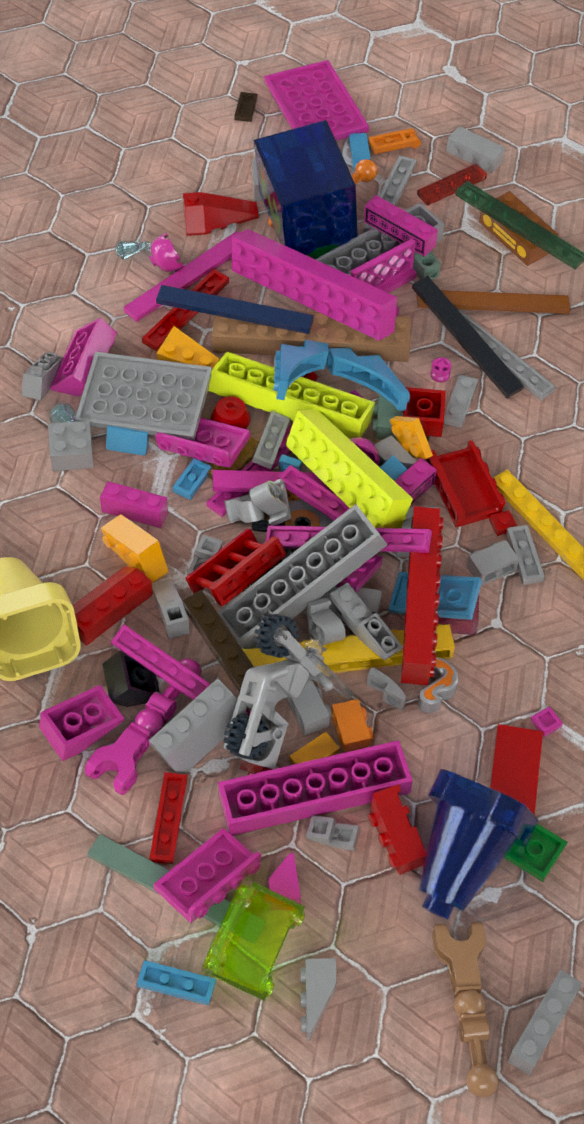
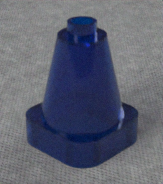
(468, 840)

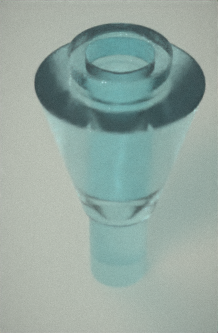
(125, 248)

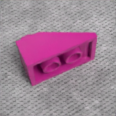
(79, 722)

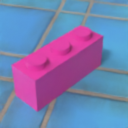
(134, 504)

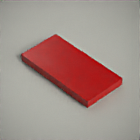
(517, 763)

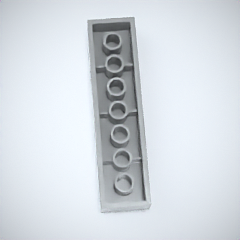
(374, 243)
(304, 575)

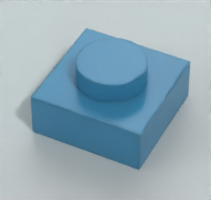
(286, 461)

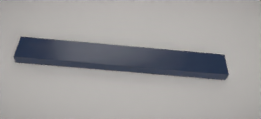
(235, 309)

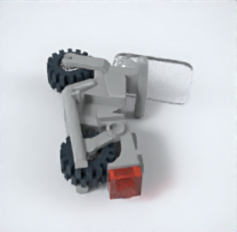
(261, 734)

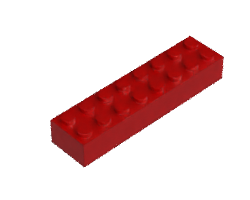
(422, 601)

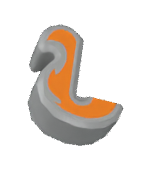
(440, 689)

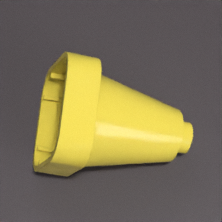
(35, 623)

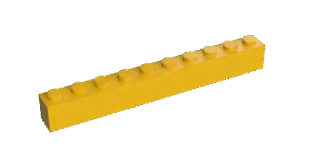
(354, 655)

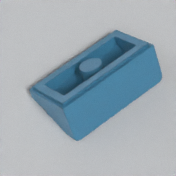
(127, 440)

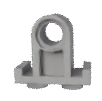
(273, 500)
(243, 509)
(323, 623)

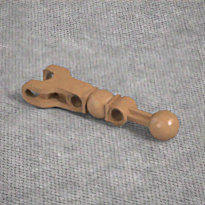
(468, 1004)

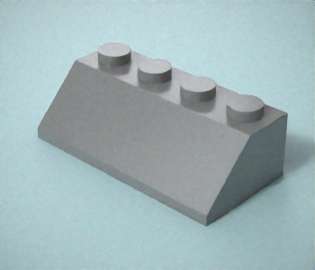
(196, 728)

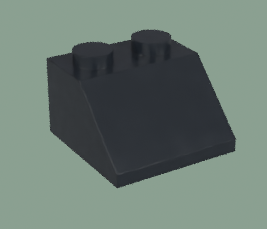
(128, 681)

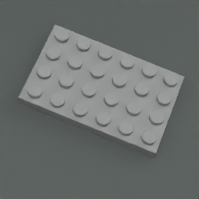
(144, 395)

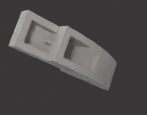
(364, 624)

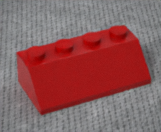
(111, 602)

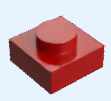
(502, 521)

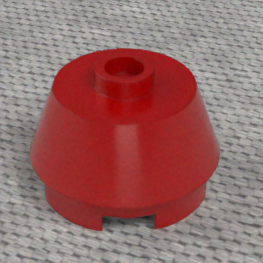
(232, 412)

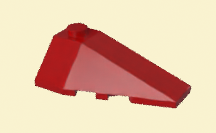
(211, 211)

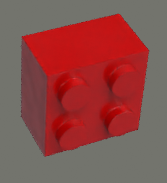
(428, 407)

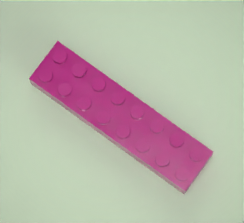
(312, 787)

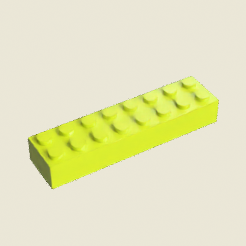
(255, 383)
(347, 470)

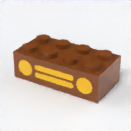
(519, 246)

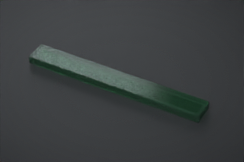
(521, 225)

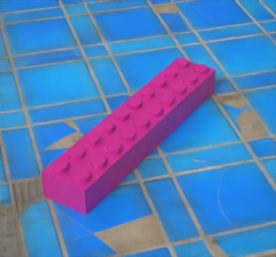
(314, 284)

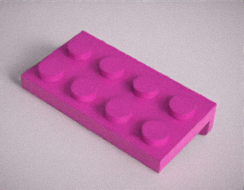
(213, 443)
(207, 875)

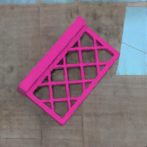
(392, 275)

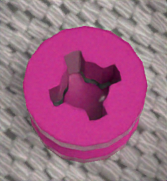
(441, 369)

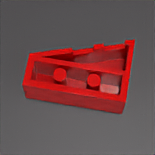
(396, 830)

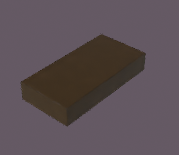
(246, 106)

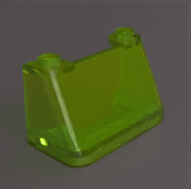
(252, 938)

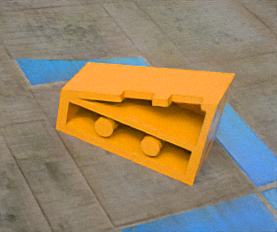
(183, 349)
(135, 547)

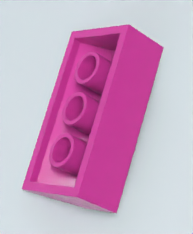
(78, 358)

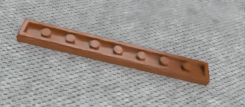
(505, 302)

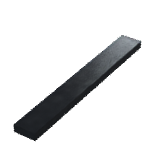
(467, 337)

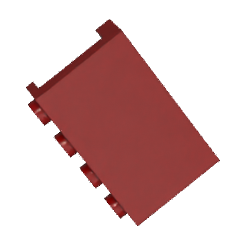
(466, 485)

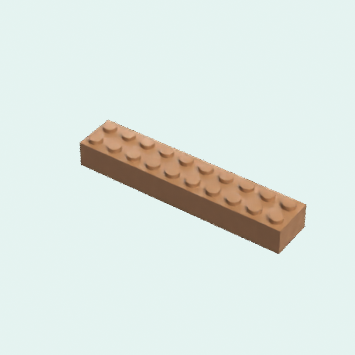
(253, 338)

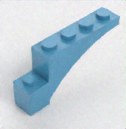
(295, 362)
(370, 372)

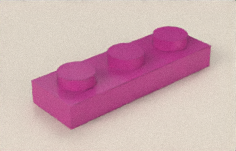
(362, 574)

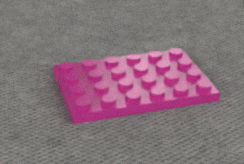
(316, 95)

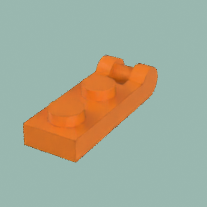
(394, 141)

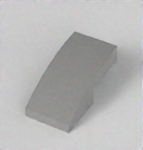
(206, 549)
(392, 692)
(333, 834)

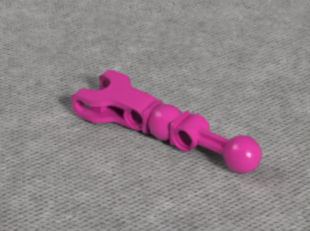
(134, 741)

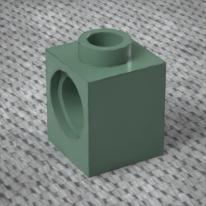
(426, 265)

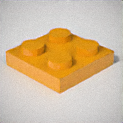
(411, 436)

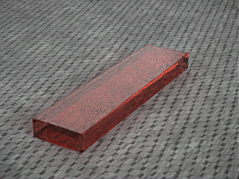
(449, 184)

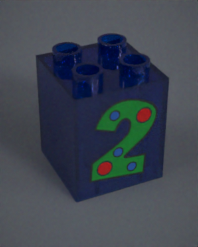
(307, 187)

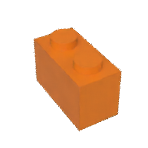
(351, 725)

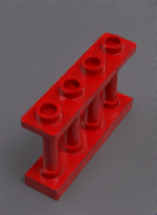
(243, 574)

